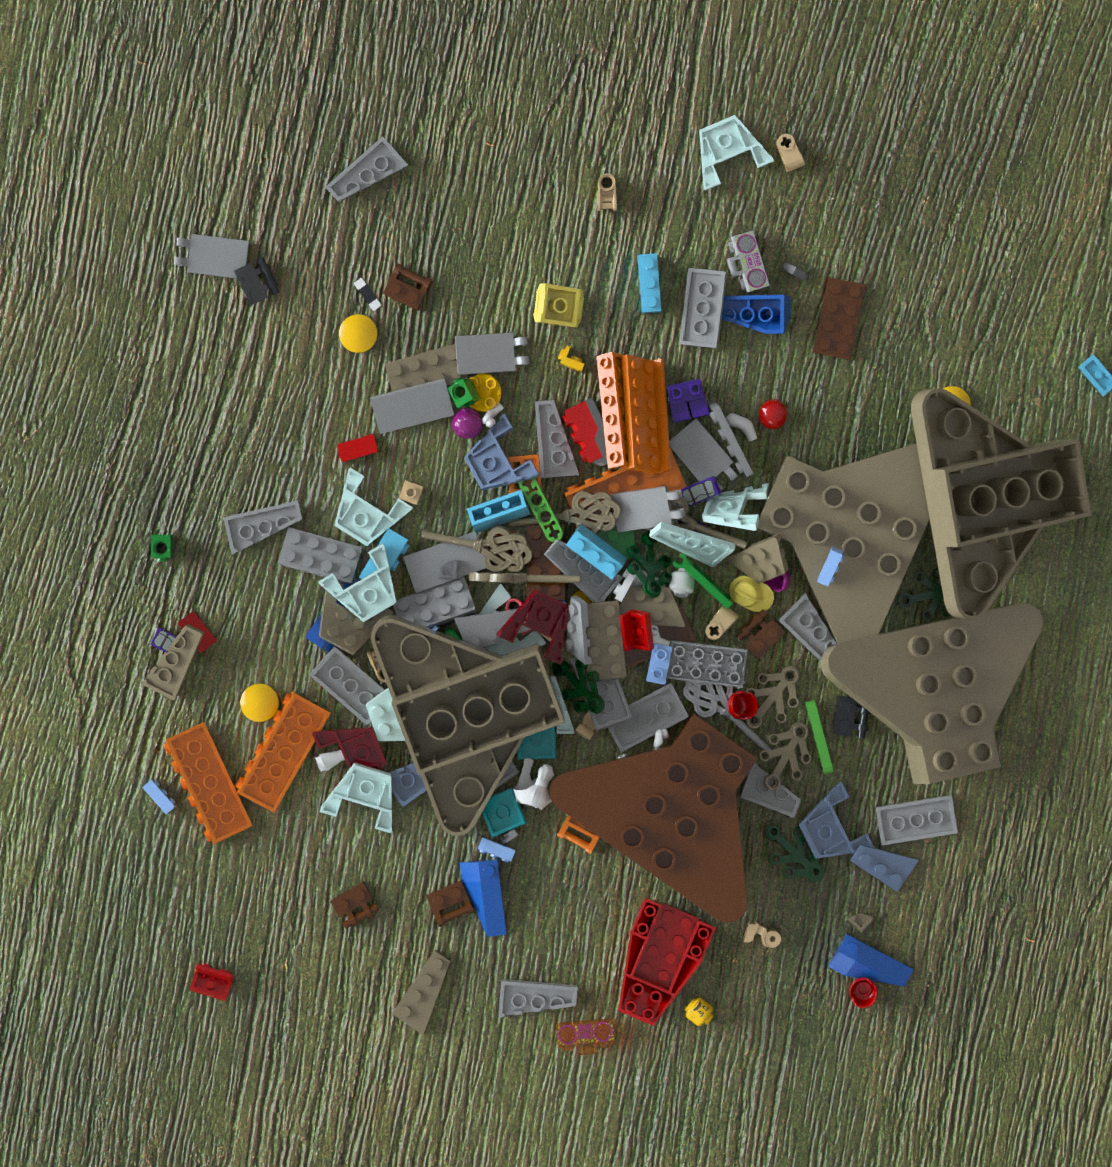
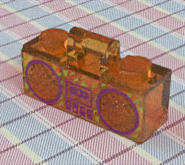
(582, 1032)

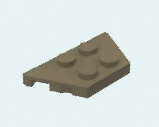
(761, 560)
(662, 609)

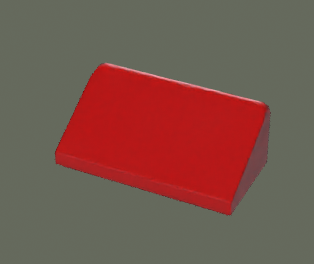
(357, 448)
(193, 620)

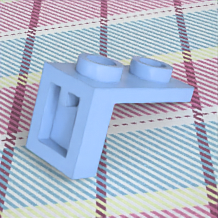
(659, 664)

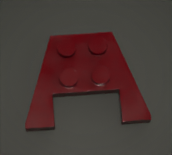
(544, 616)
(356, 744)

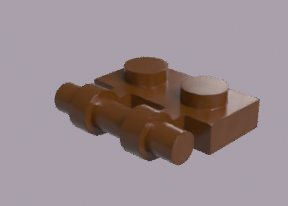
(764, 638)
(352, 899)

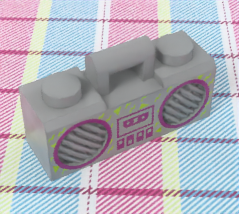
(748, 254)

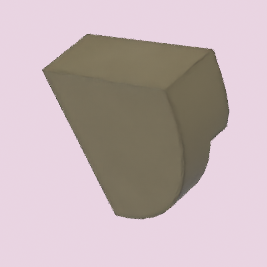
(860, 921)

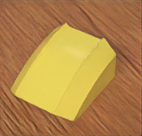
(558, 305)

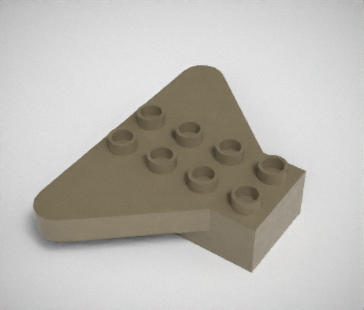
(988, 496)
(869, 512)
(940, 685)
(462, 711)

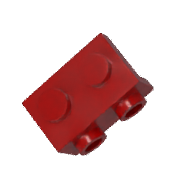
(636, 630)
(211, 982)

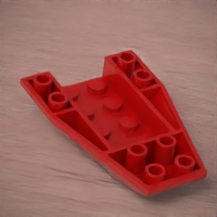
(661, 958)

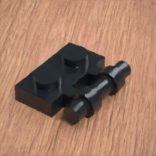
(251, 284)
(845, 717)

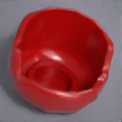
(773, 414)
(742, 705)
(863, 992)

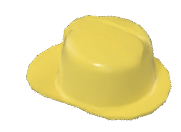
(751, 594)

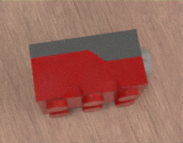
(587, 431)

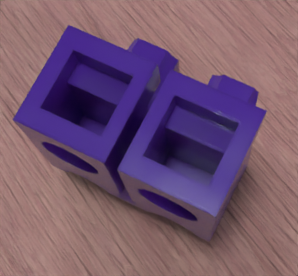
(686, 392)

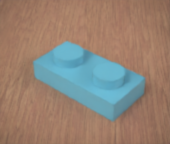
(1097, 374)

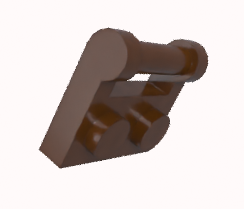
(403, 292)
(449, 896)

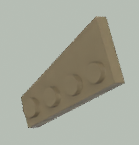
(174, 664)
(421, 996)

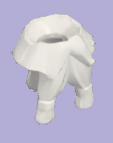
(534, 791)

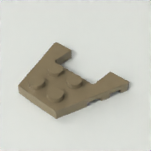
(343, 628)

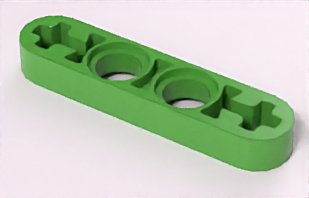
(539, 509)
(819, 737)

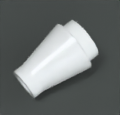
(328, 760)

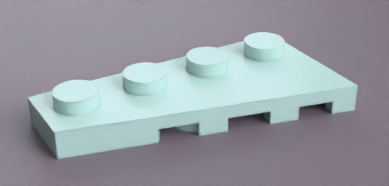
(694, 544)

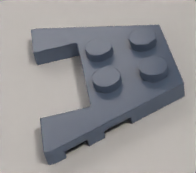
(490, 463)
(824, 829)

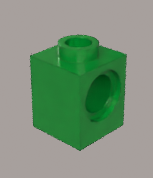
(471, 394)
(155, 541)

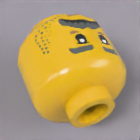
(699, 1011)

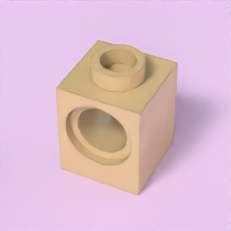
(411, 492)

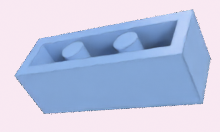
(830, 566)
(159, 796)
(496, 849)

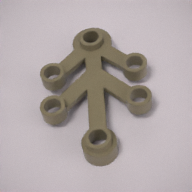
(775, 694)
(787, 753)

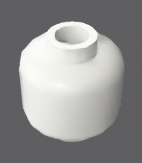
(682, 583)

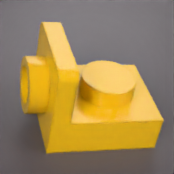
(573, 362)

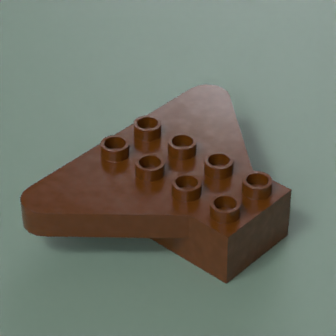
(671, 813)

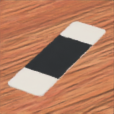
(367, 294)

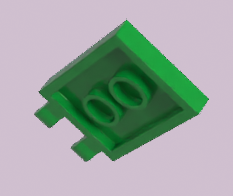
(704, 580)

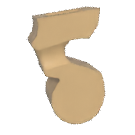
(586, 728)
(769, 938)

